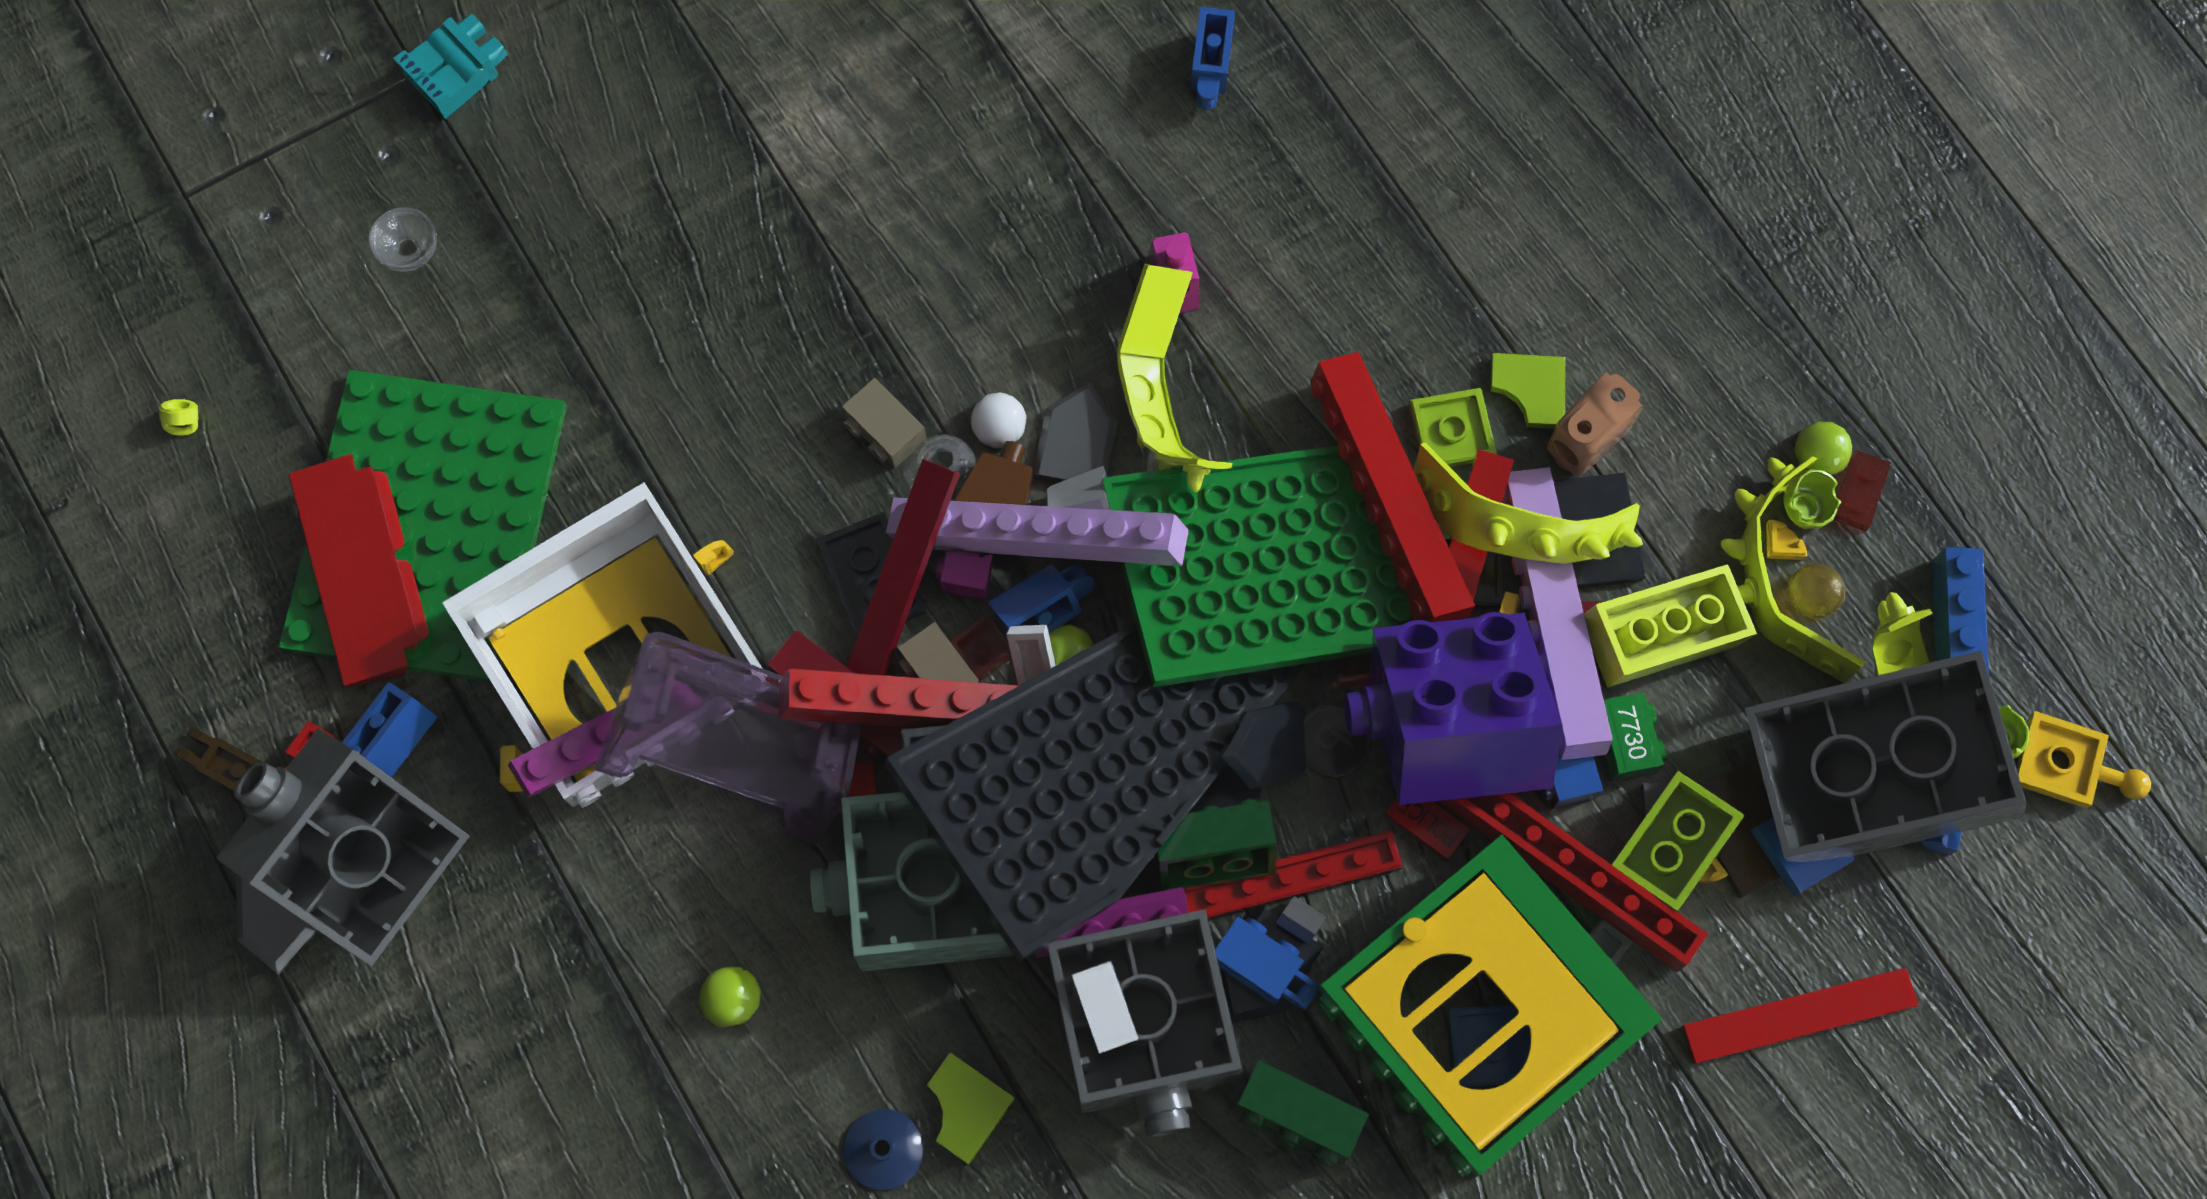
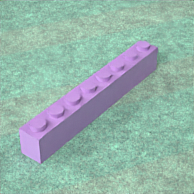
(1057, 532)
(1560, 628)

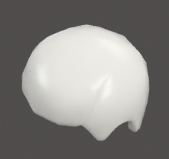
(998, 419)

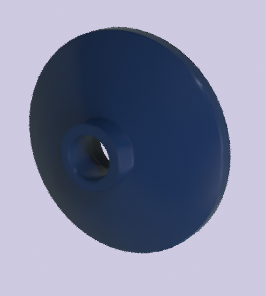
(893, 1168)

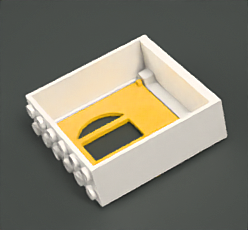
(558, 632)

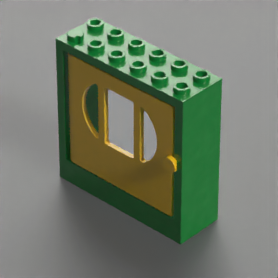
(1559, 1012)

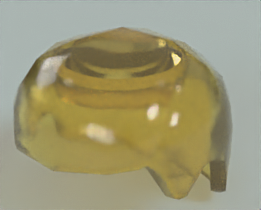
(1816, 591)

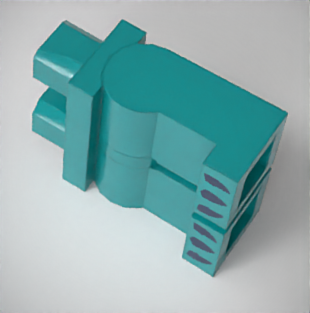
(451, 65)

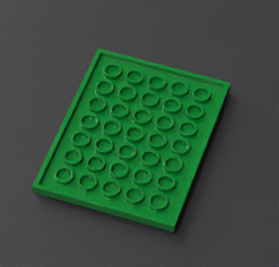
(466, 488)
(1270, 569)

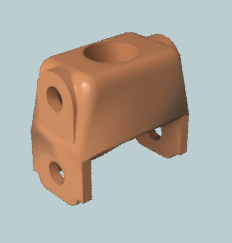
(1594, 424)

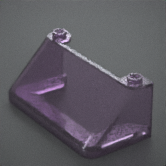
(724, 728)

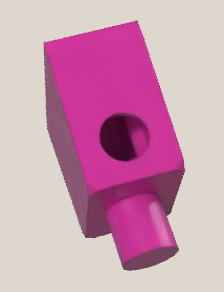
(1176, 253)

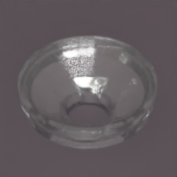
(393, 229)
(962, 457)

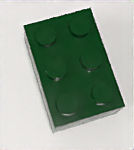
(1219, 846)
(1300, 1115)

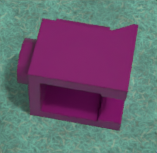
(965, 574)

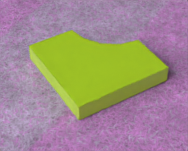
(1533, 384)
(969, 1107)

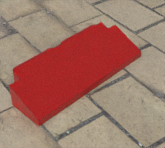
(362, 587)

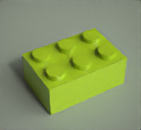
(1678, 840)

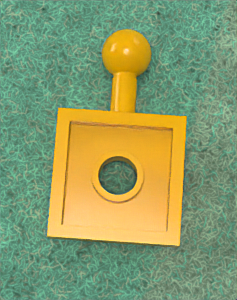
(2085, 754)

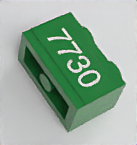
(1634, 746)

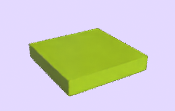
(1453, 425)

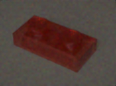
(1861, 490)

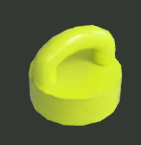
(177, 413)

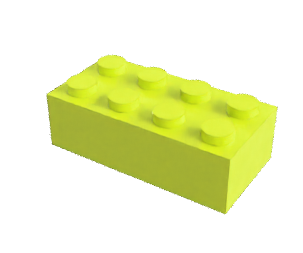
(1668, 625)

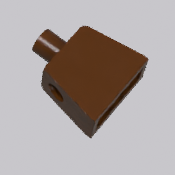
(999, 478)

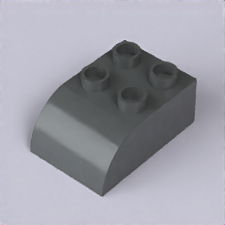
(1886, 760)

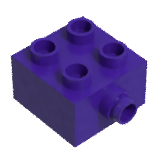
(1459, 708)

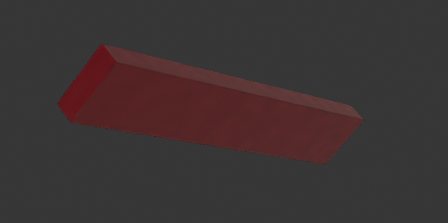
(903, 569)

